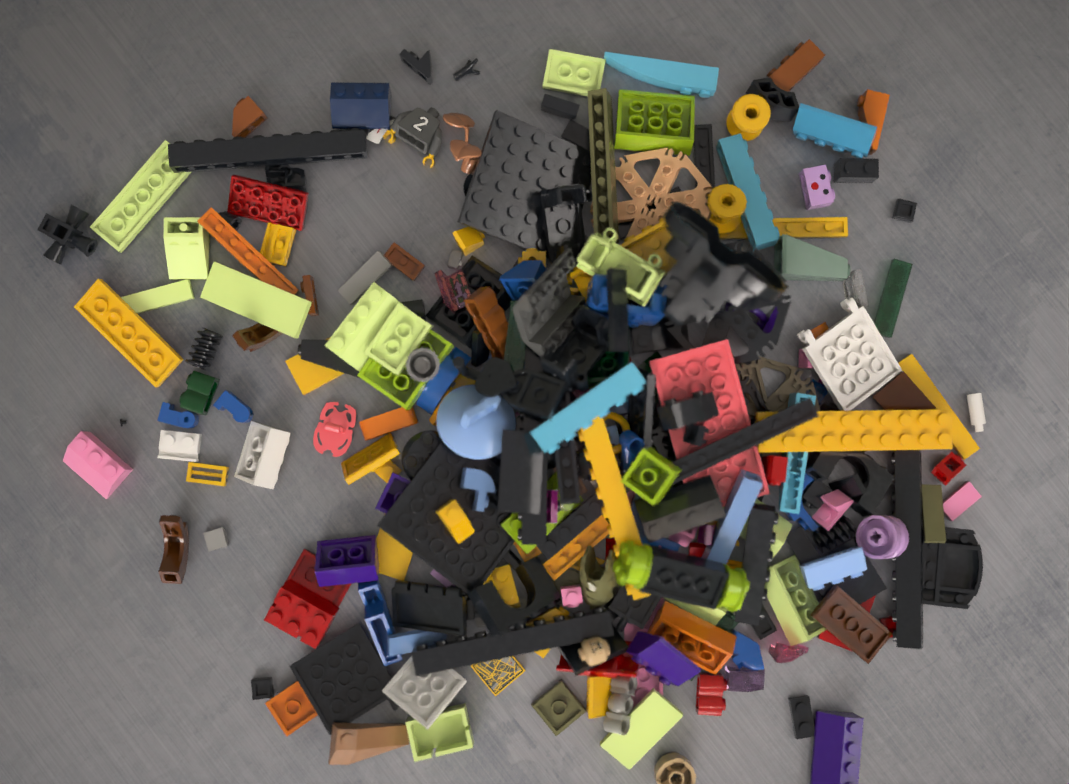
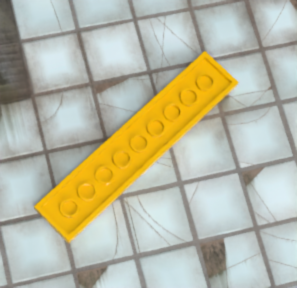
(865, 431)

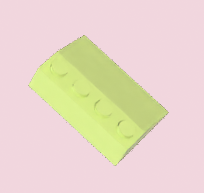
(362, 326)

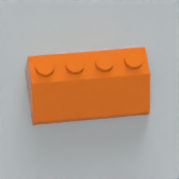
(694, 637)

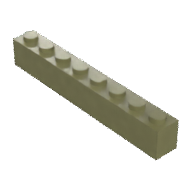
(602, 161)

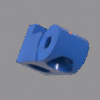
(239, 410)
(181, 419)

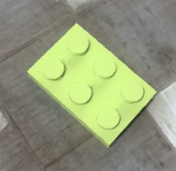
(573, 72)
(398, 339)

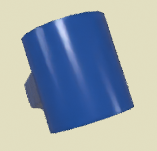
(631, 447)

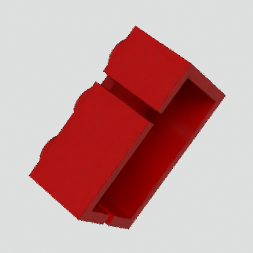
(301, 614)

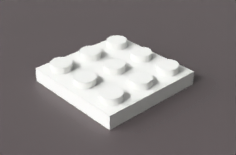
(423, 695)

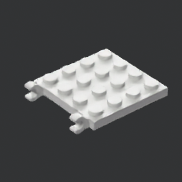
(850, 357)

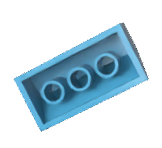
(834, 131)

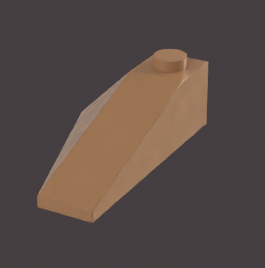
(364, 740)

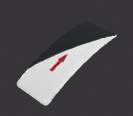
(376, 135)

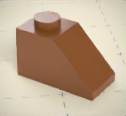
(246, 117)

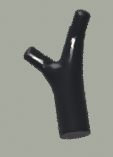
(467, 69)

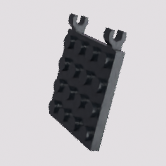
(343, 678)

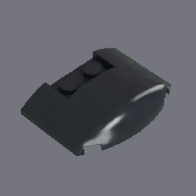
(952, 569)

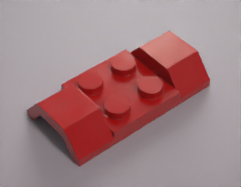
(618, 666)

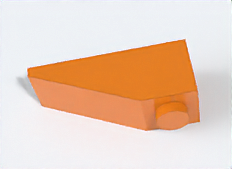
(872, 111)

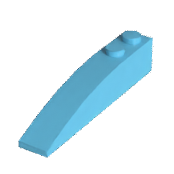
(667, 74)
(791, 490)

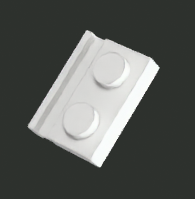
(179, 445)

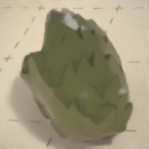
(597, 581)

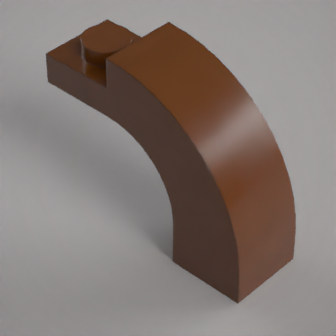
(255, 336)
(175, 549)

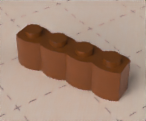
(489, 319)

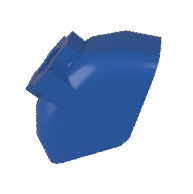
(746, 652)

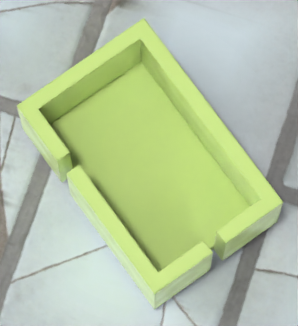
(447, 734)

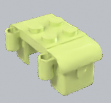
(604, 253)

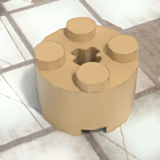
(674, 764)

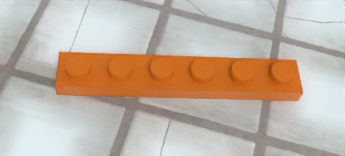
(244, 251)

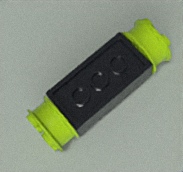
(680, 576)

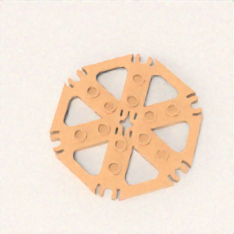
(659, 189)

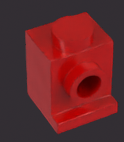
(942, 471)

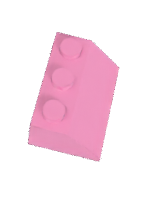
(96, 463)

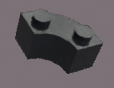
(781, 103)
(688, 410)

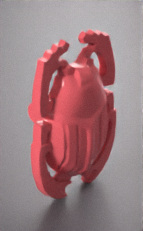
(334, 429)

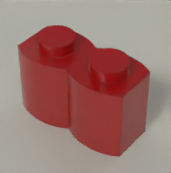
(775, 469)
(710, 694)

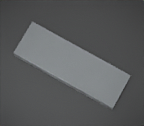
(364, 277)

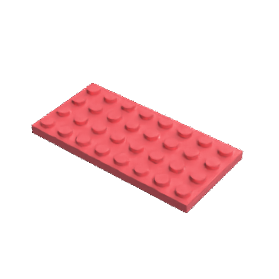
(710, 370)

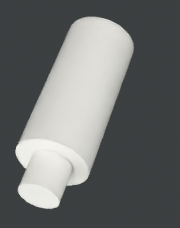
(976, 411)

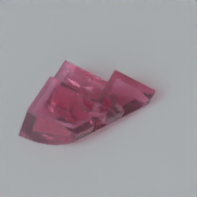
(784, 653)

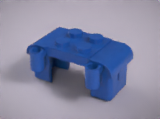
(637, 315)

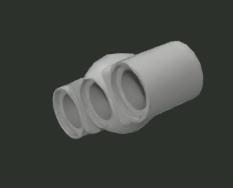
(620, 705)

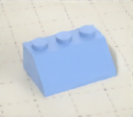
(834, 568)

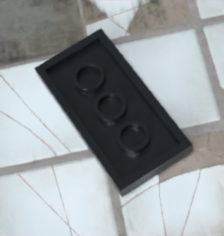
(641, 409)

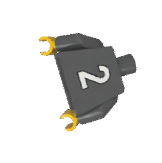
(419, 130)

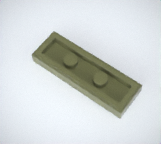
(933, 514)

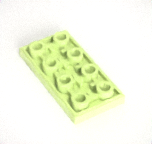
(648, 724)

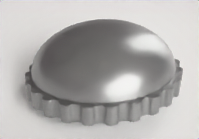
(422, 364)

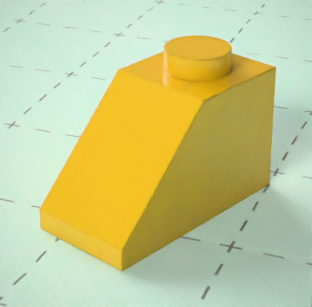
(468, 239)
(455, 520)

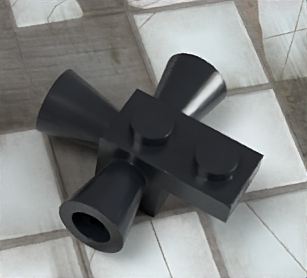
(67, 235)

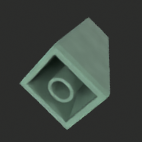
(807, 262)

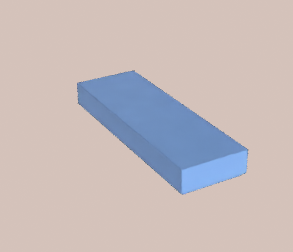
(407, 641)

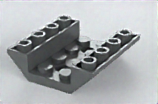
(548, 308)

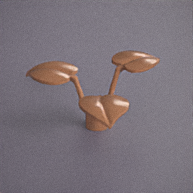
(460, 148)

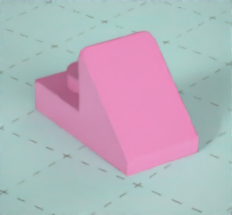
(832, 509)

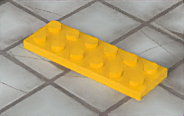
(128, 333)

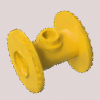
(748, 116)
(726, 205)

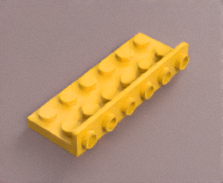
(649, 242)

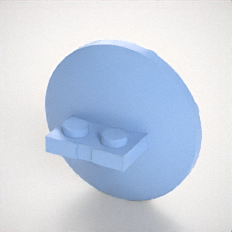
(474, 422)

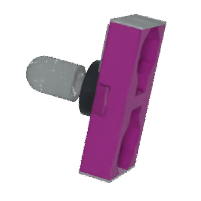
(554, 506)

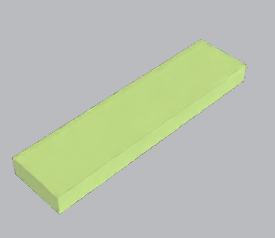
(160, 296)

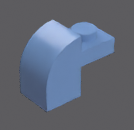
(481, 483)

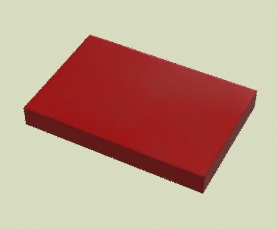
(304, 576)

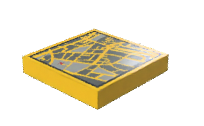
(499, 673)

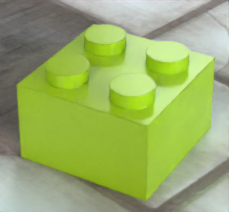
(651, 475)

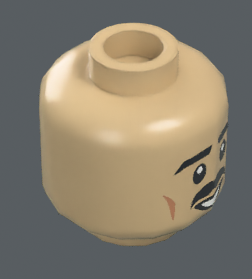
(594, 651)

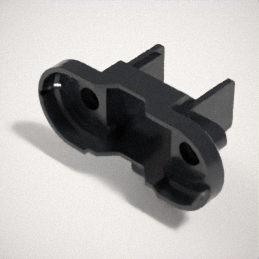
(709, 270)

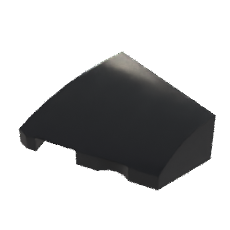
(286, 176)

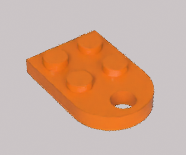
(291, 708)

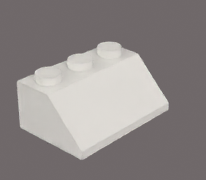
(262, 455)

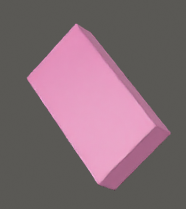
(960, 500)

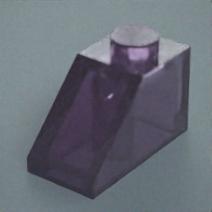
(744, 679)

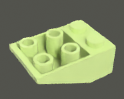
(186, 248)

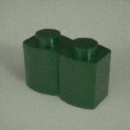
(199, 392)

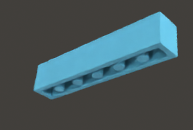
(740, 173)
(588, 407)

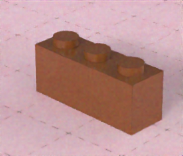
(797, 66)

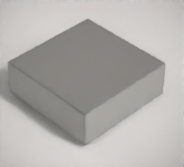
(216, 539)

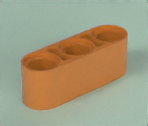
(388, 422)

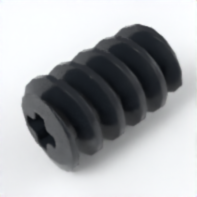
(203, 349)
(841, 527)

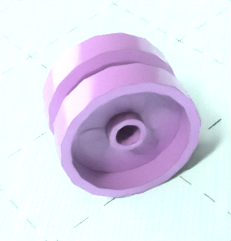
(882, 536)

